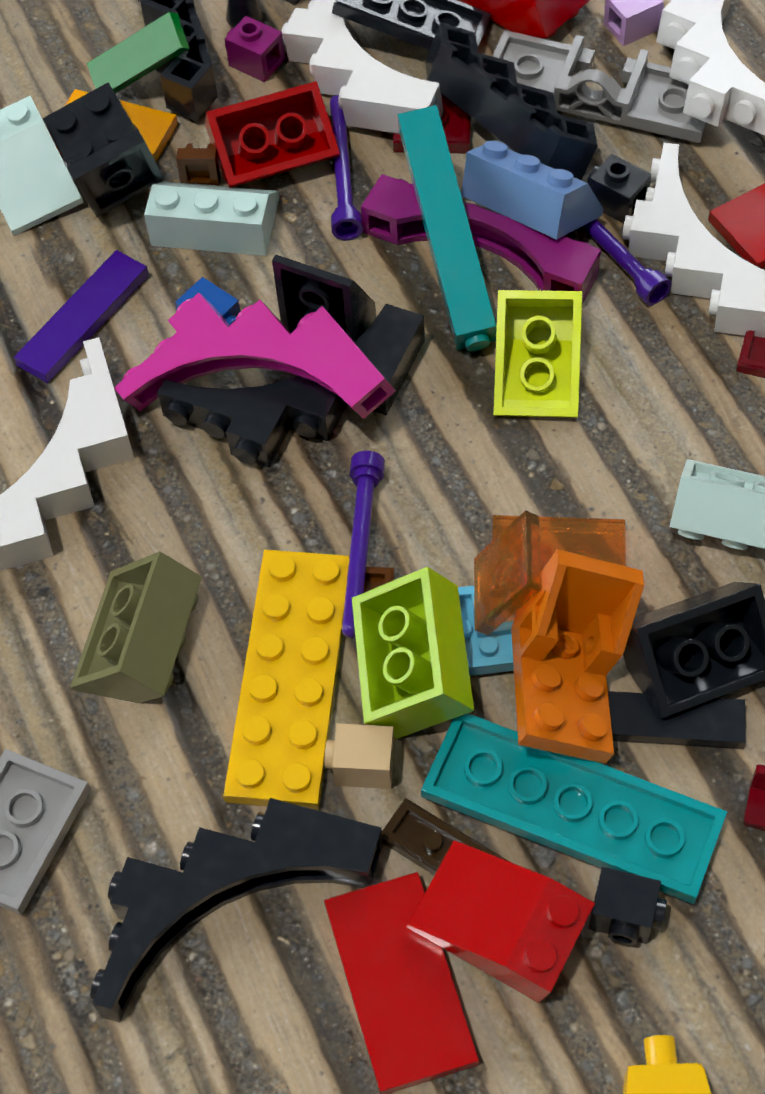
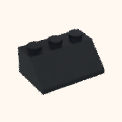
(699, 647)

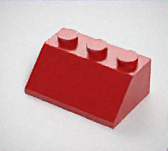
(271, 134)

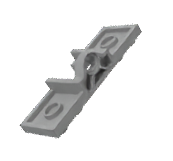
(648, 103)

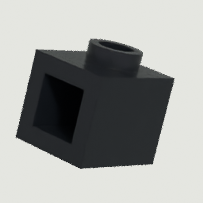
(618, 186)
(626, 907)

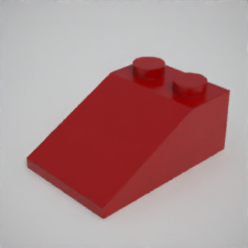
(530, 17)
(502, 918)

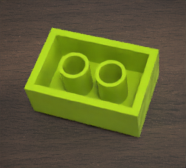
(412, 653)

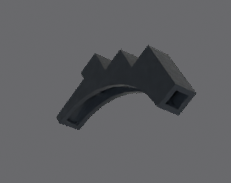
(261, 416)
(162, 903)

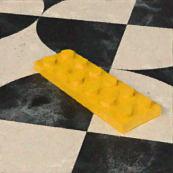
(288, 680)

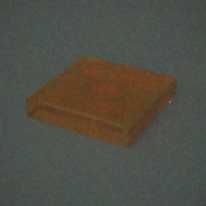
(507, 573)

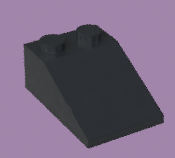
(307, 288)

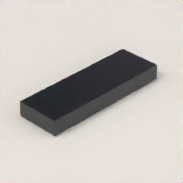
(709, 724)

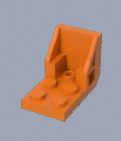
(565, 649)

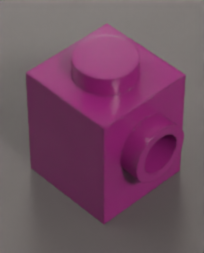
(254, 48)

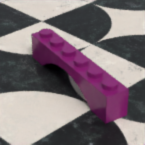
(551, 264)

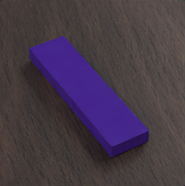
(81, 316)

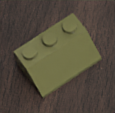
(138, 630)

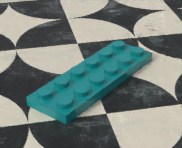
(575, 806)

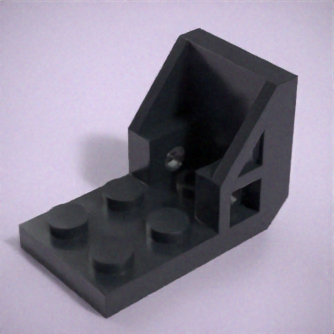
(103, 149)

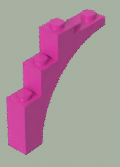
(257, 339)

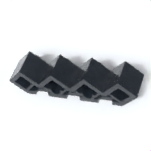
(189, 77)
(511, 111)

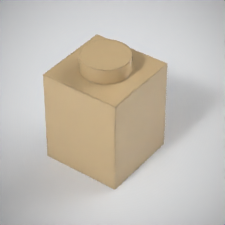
(361, 755)

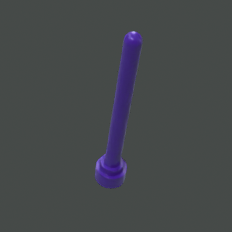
(346, 219)
(650, 284)
(366, 471)

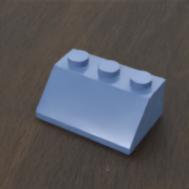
(528, 190)

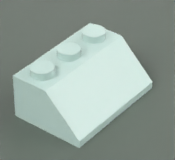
(211, 217)
(720, 505)

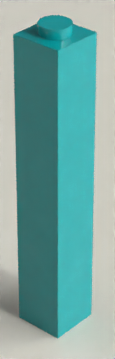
(447, 229)

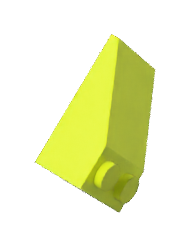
(538, 353)

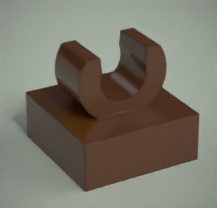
(198, 165)

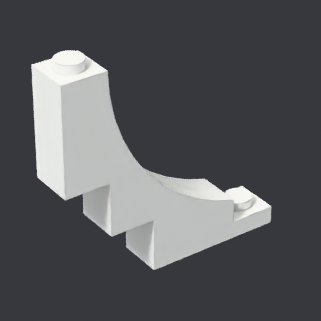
(56, 484)

